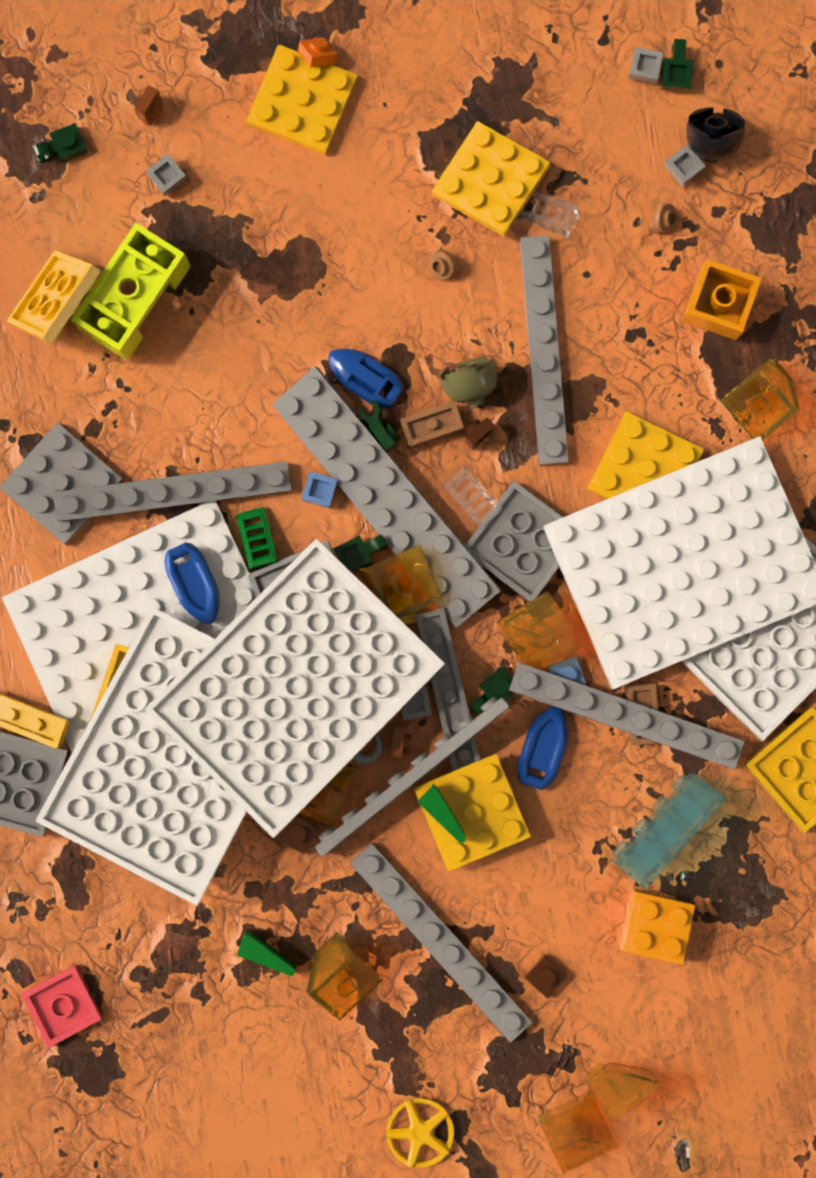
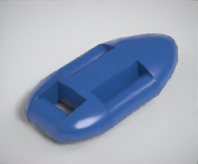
(365, 376)
(193, 582)
(544, 748)

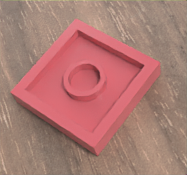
(62, 1006)

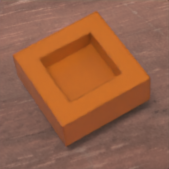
(317, 52)

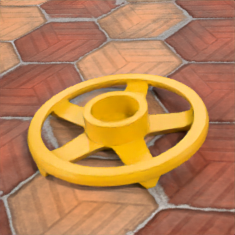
(420, 1133)

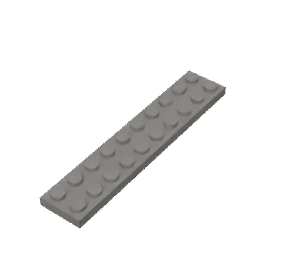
(384, 492)

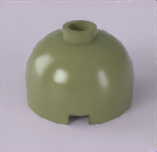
(470, 380)

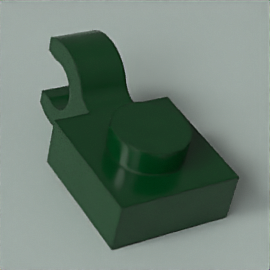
(677, 70)
(65, 143)
(384, 432)
(356, 553)
(494, 686)

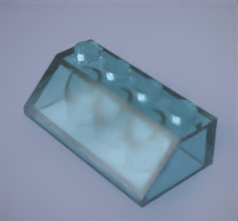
(667, 829)

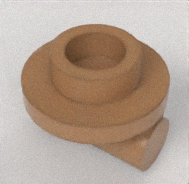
(664, 219)
(443, 265)

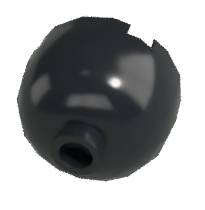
(715, 134)

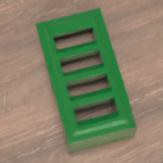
(263, 561)
(438, 808)
(260, 952)

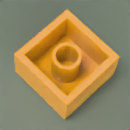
(721, 299)
(657, 926)

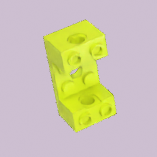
(115, 317)

